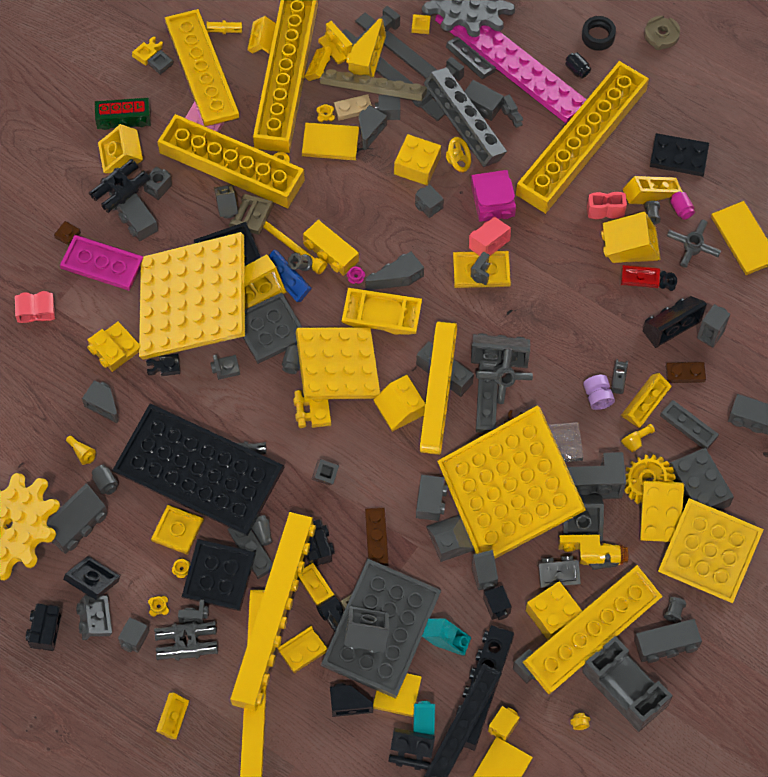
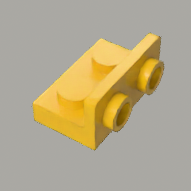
(337, 41)

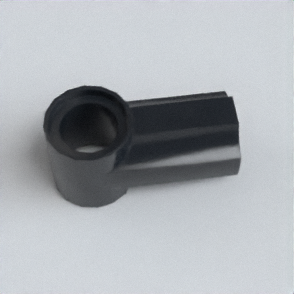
(331, 611)

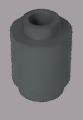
(291, 360)
(104, 480)

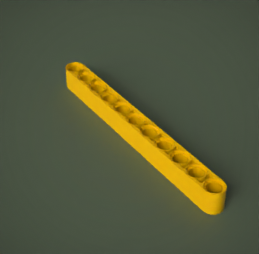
(253, 721)

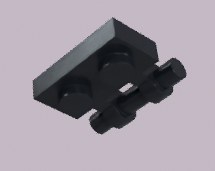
(411, 743)

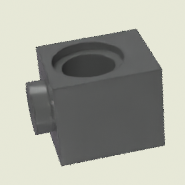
(155, 189)

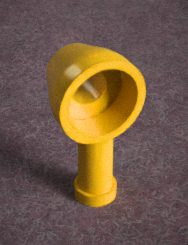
(633, 440)

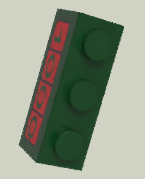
(125, 112)

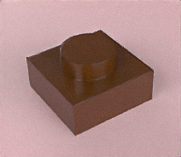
(66, 233)

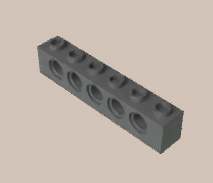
(465, 117)

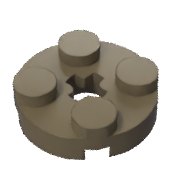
(659, 40)

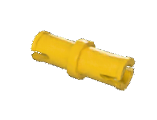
(224, 27)

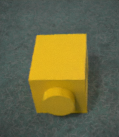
(504, 723)

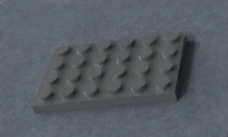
(409, 609)

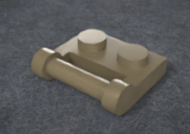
(256, 215)

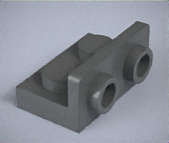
(562, 570)
(94, 617)

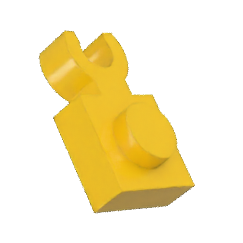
(146, 51)

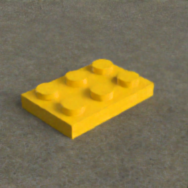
(660, 510)

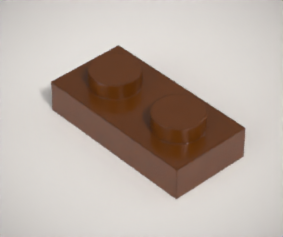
(685, 372)

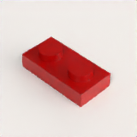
(640, 276)

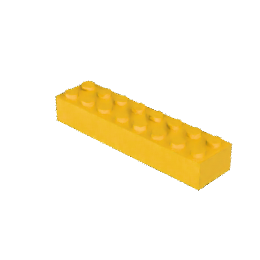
(231, 161)

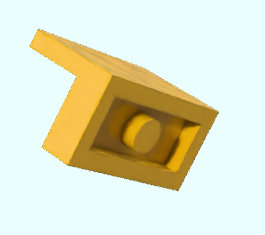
(261, 35)

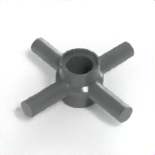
(690, 248)
(499, 371)

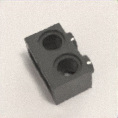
(713, 325)

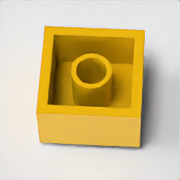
(417, 159)
(552, 609)

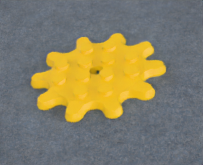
(29, 518)

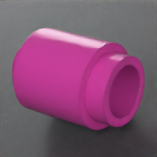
(682, 205)

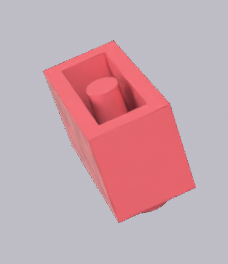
(489, 237)

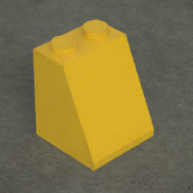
(631, 239)

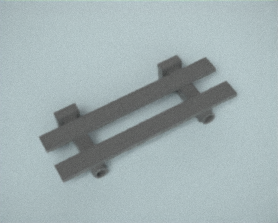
(392, 19)

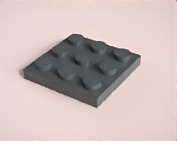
(270, 328)

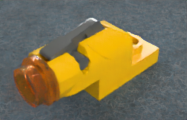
(592, 552)

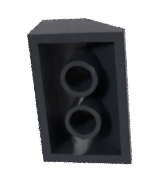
(674, 320)

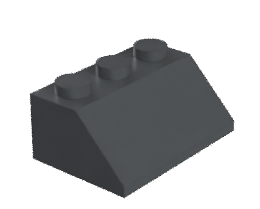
(493, 348)
(77, 518)

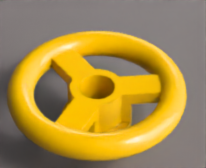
(456, 154)

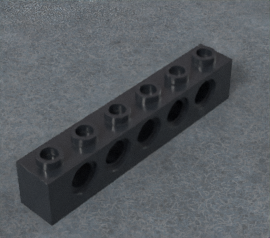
(502, 640)

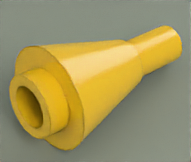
(84, 453)

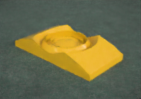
(381, 311)

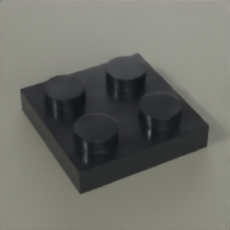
(91, 578)

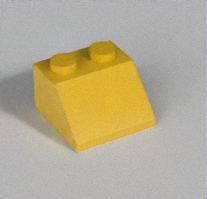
(119, 148)
(400, 403)

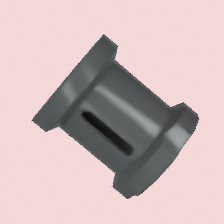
(652, 210)
(295, 257)
(675, 609)

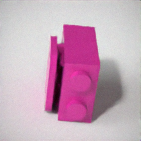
(493, 195)

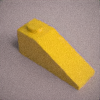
(644, 189)

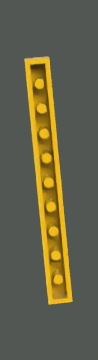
(272, 612)

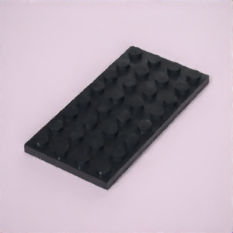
(198, 469)

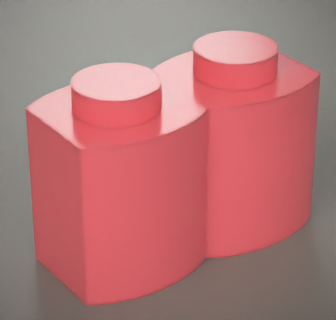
(606, 205)
(34, 307)

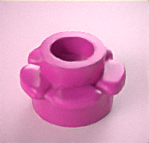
(355, 271)

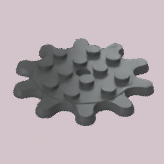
(470, 13)

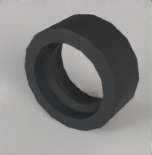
(602, 22)

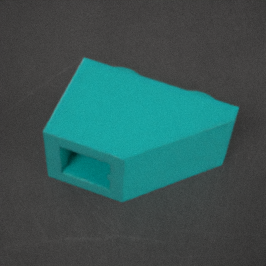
(446, 636)
(424, 718)

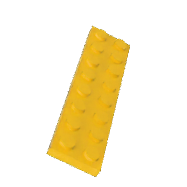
(201, 67)
(592, 629)

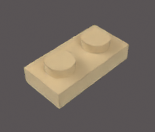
(351, 107)

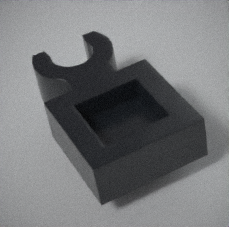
(167, 365)

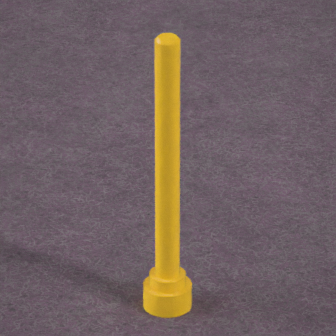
(318, 264)

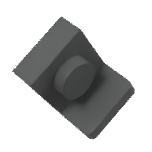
(479, 269)
(225, 367)
(189, 615)

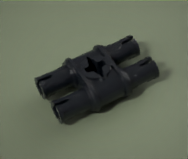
(124, 189)

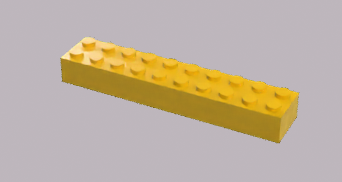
(285, 75)
(582, 137)

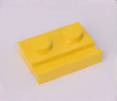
(302, 649)

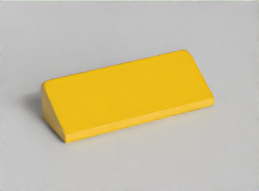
(646, 400)

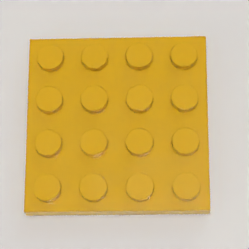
(337, 363)
(710, 550)

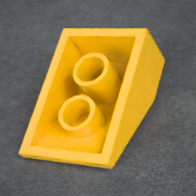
(367, 51)

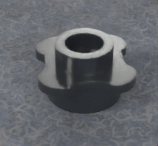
(672, 280)

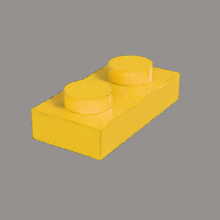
(318, 63)
(315, 584)
(172, 716)

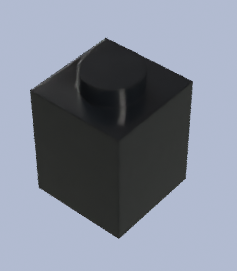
(497, 603)

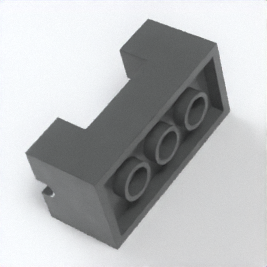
(602, 480)
(626, 684)

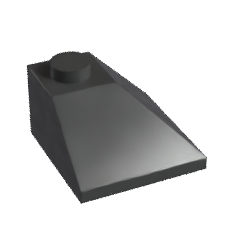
(450, 538)

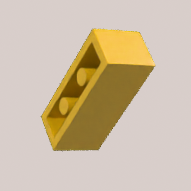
(330, 247)

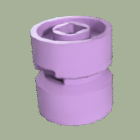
(599, 393)

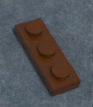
(376, 535)

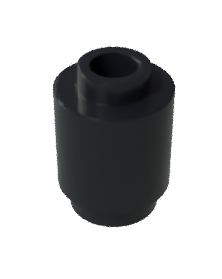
(578, 65)

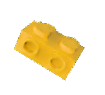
(113, 346)

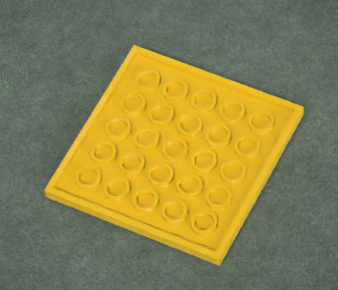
(192, 296)
(511, 484)

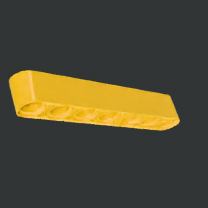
(438, 388)

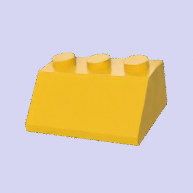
(261, 281)

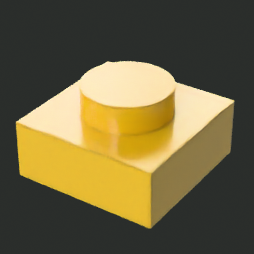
(421, 24)

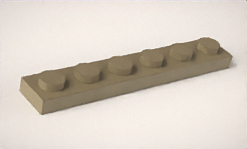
(373, 85)

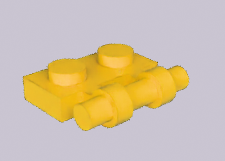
(319, 411)

